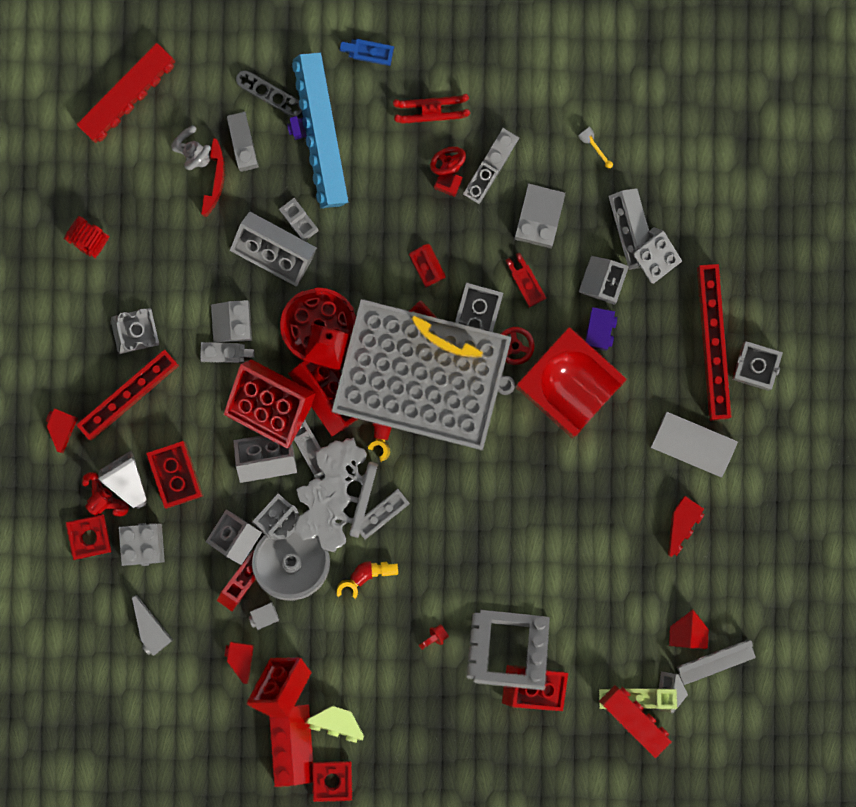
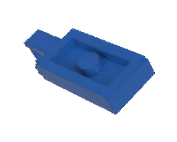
(368, 51)

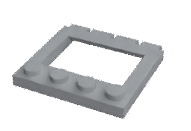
(536, 656)

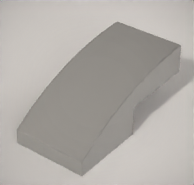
(298, 219)

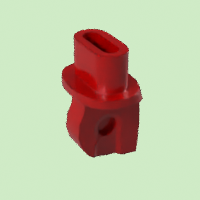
(437, 634)

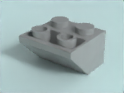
(603, 279)

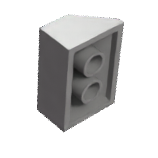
(262, 459)

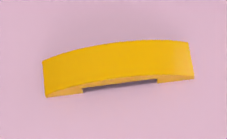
(467, 351)

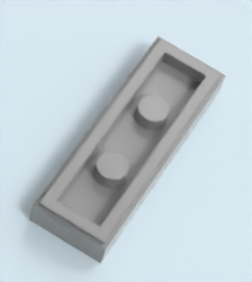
(383, 513)

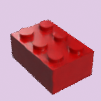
(175, 474)

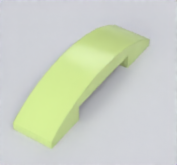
(649, 697)

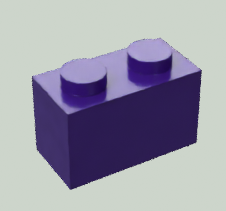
(600, 328)

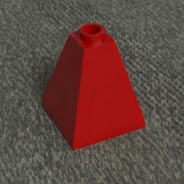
(326, 347)

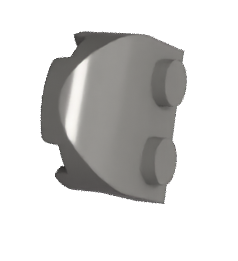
(277, 519)

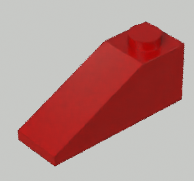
(238, 585)

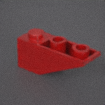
(682, 521)

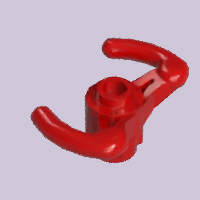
(102, 498)

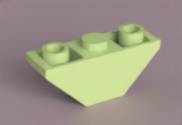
(337, 722)

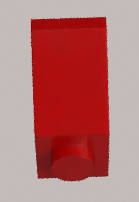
(60, 428)
(240, 659)

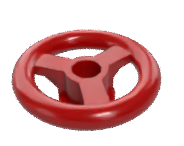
(450, 163)
(528, 350)

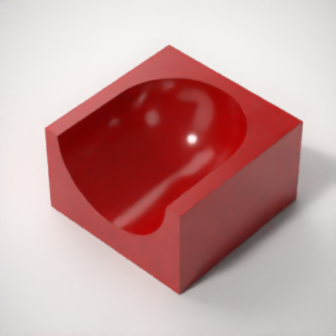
(571, 383)

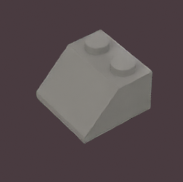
(231, 321)
(233, 537)

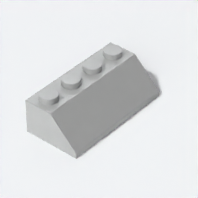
(273, 248)

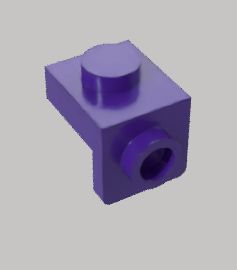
(296, 128)

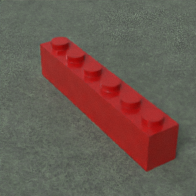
(126, 93)
(127, 395)

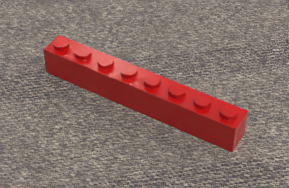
(714, 342)

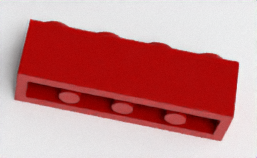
(635, 721)

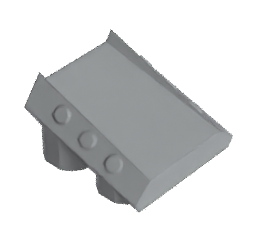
(134, 330)

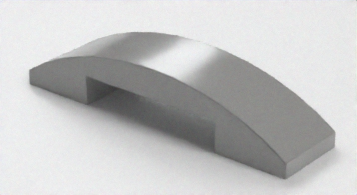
(308, 446)

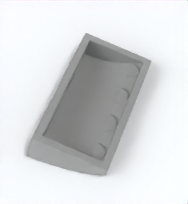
(694, 444)

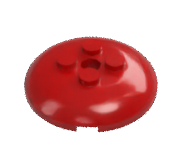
(314, 307)

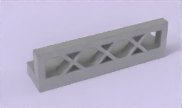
(716, 662)

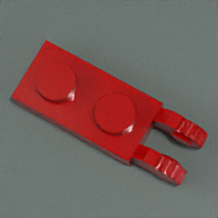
(526, 282)

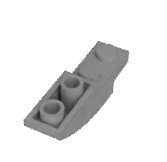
(491, 166)

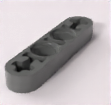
(268, 96)

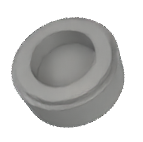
(506, 385)

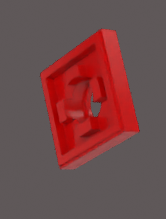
(75, 533)
(342, 791)

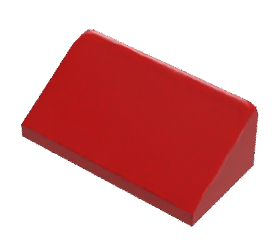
(427, 265)

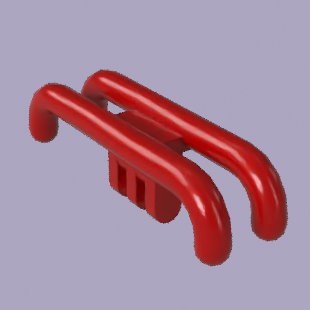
(431, 109)

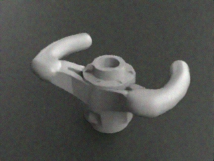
(195, 153)

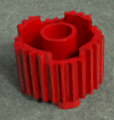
(86, 237)

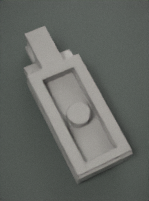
(225, 352)

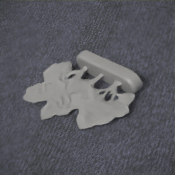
(329, 496)

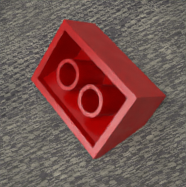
(279, 686)

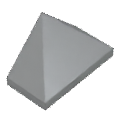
(672, 681)

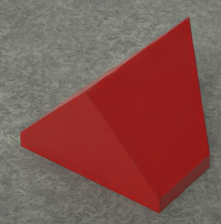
(689, 632)

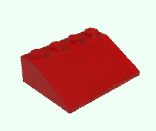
(268, 403)

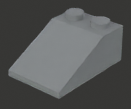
(540, 216)

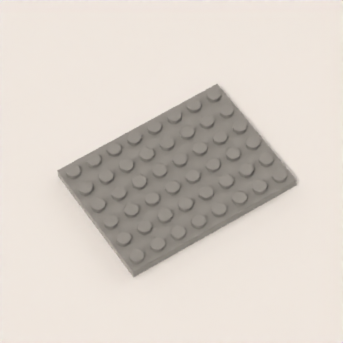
(413, 385)

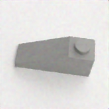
(242, 142)
(151, 631)

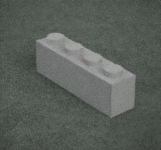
(630, 223)

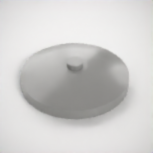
(290, 566)

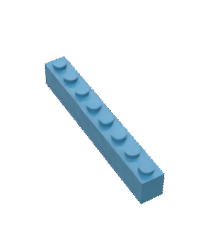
(320, 130)

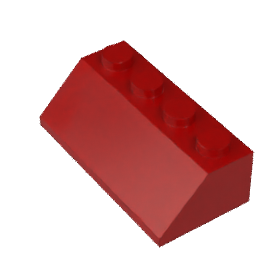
(325, 384)
(292, 748)

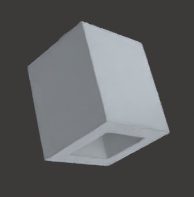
(263, 616)

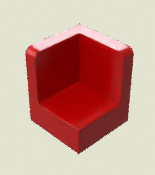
(448, 184)

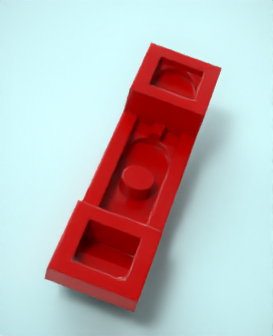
(210, 201)

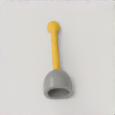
(587, 136)

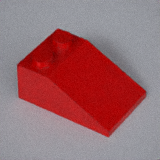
(548, 699)

